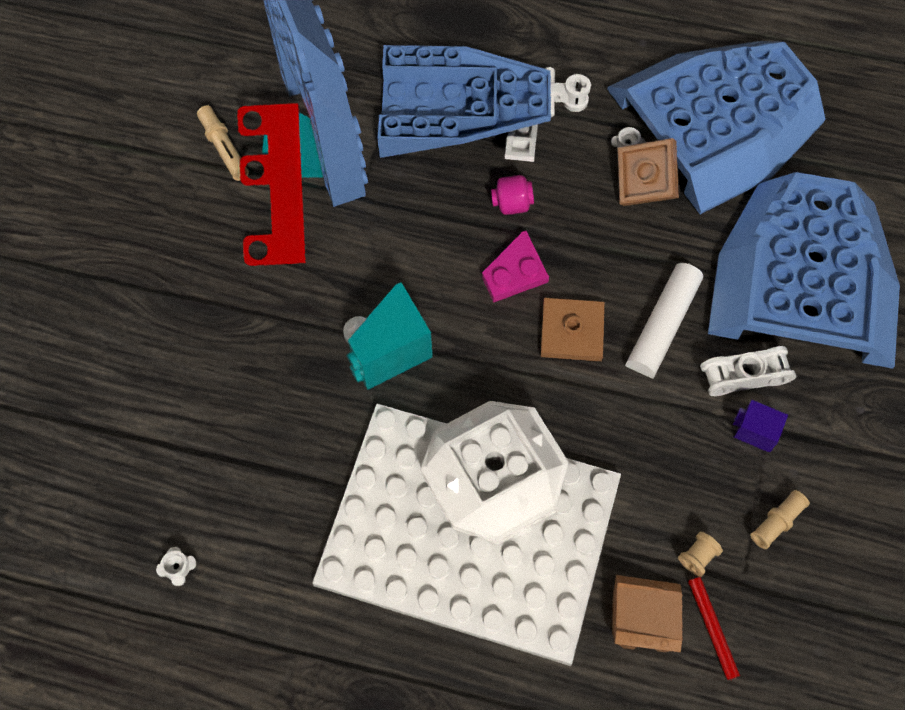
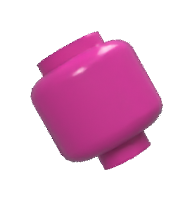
(513, 195)

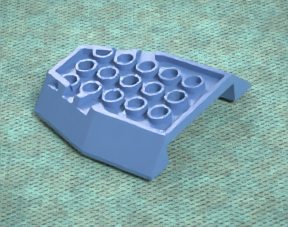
(727, 143)
(769, 277)

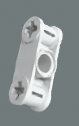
(768, 369)

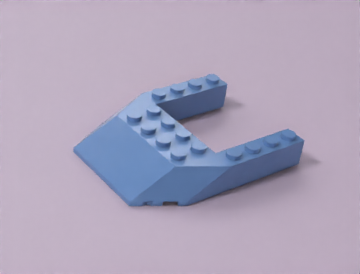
(315, 72)

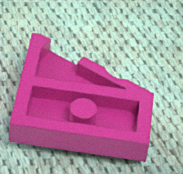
(515, 270)

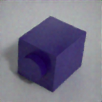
(759, 425)

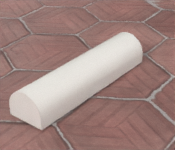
(665, 320)

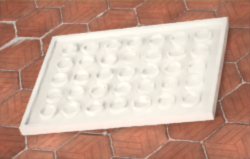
(404, 556)

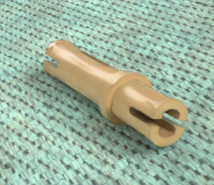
(217, 133)

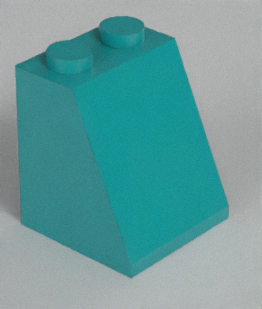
(389, 340)

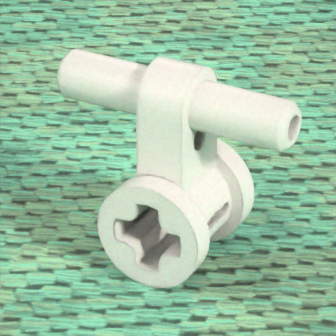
(568, 93)

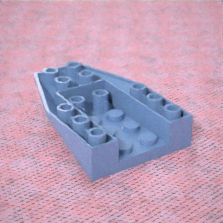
(456, 97)

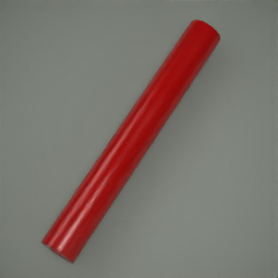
(714, 628)

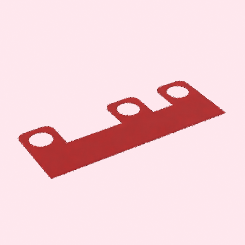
(284, 176)

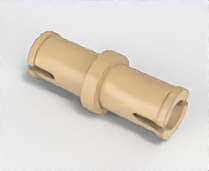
(780, 519)

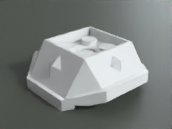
(499, 501)

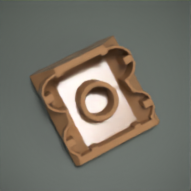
(647, 614)

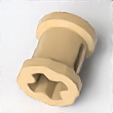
(700, 554)

